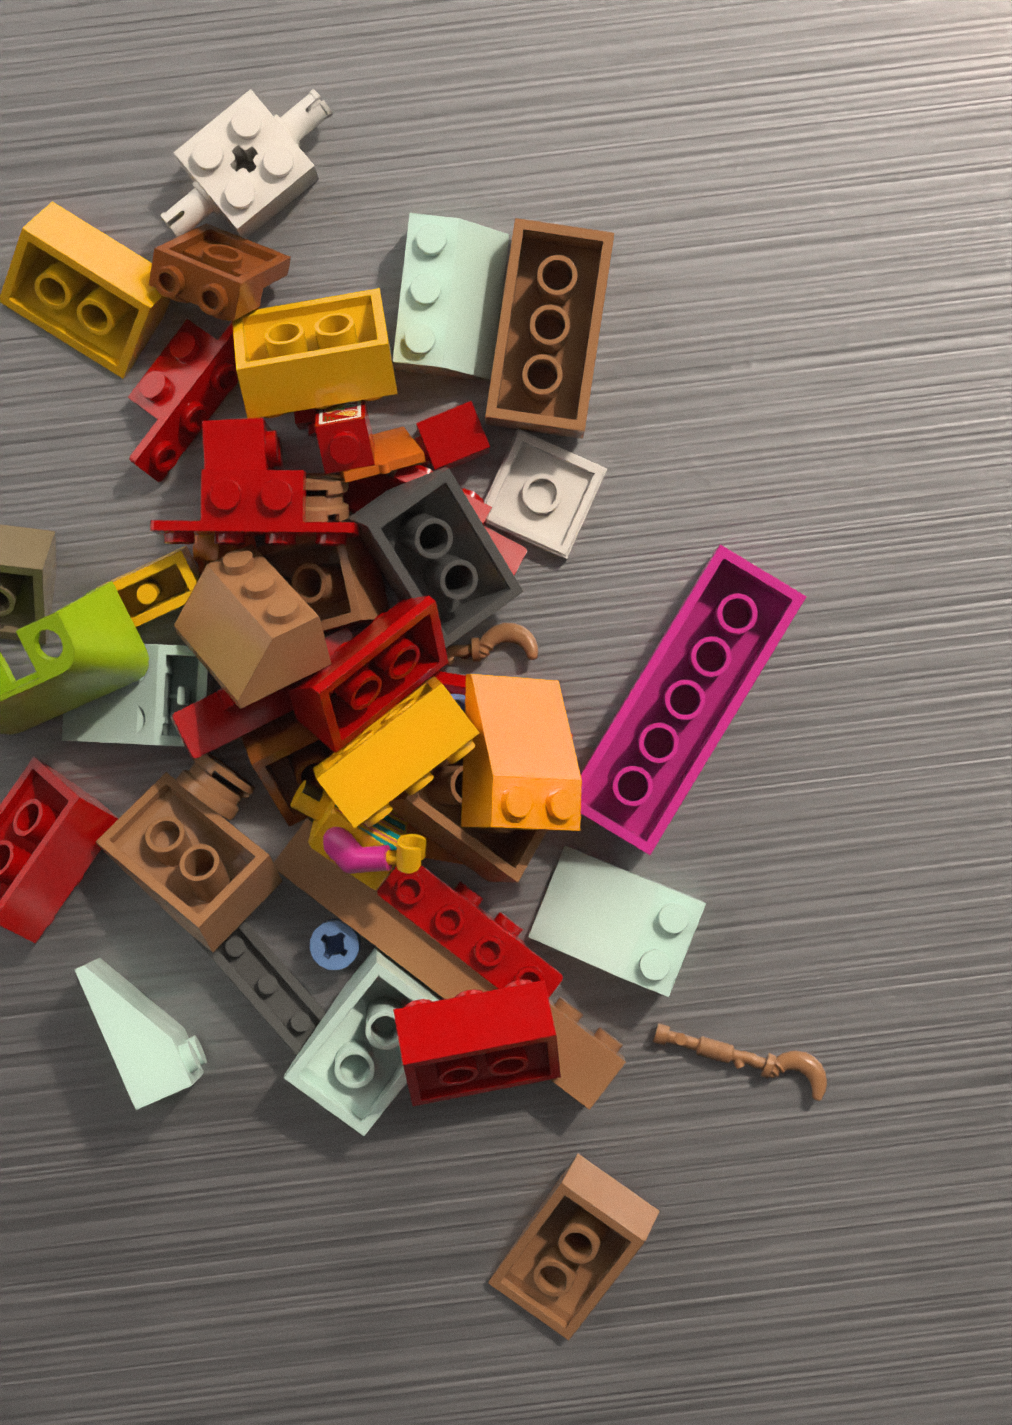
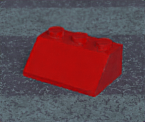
(371, 672)
(45, 846)
(477, 1042)

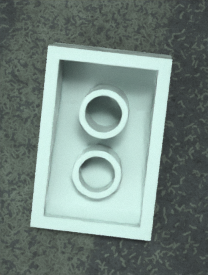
(617, 920)
(143, 1039)
(354, 1052)

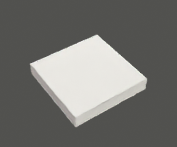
(543, 493)

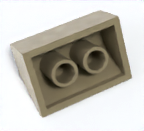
(26, 578)

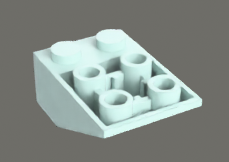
(144, 708)

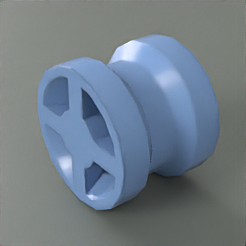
(339, 939)

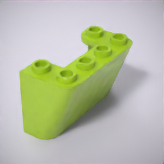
(96, 658)

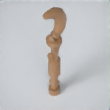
(497, 634)
(770, 1066)

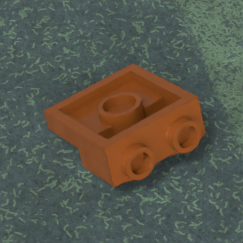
(216, 271)

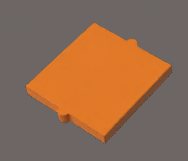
(392, 451)

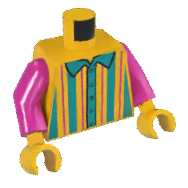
(361, 851)

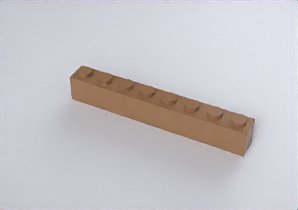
(585, 1058)

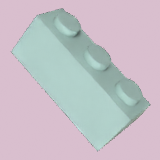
(450, 298)

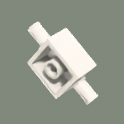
(252, 134)

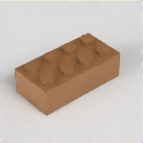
(549, 328)

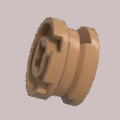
(325, 497)
(212, 789)

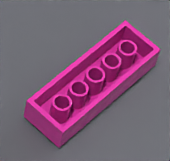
(685, 698)

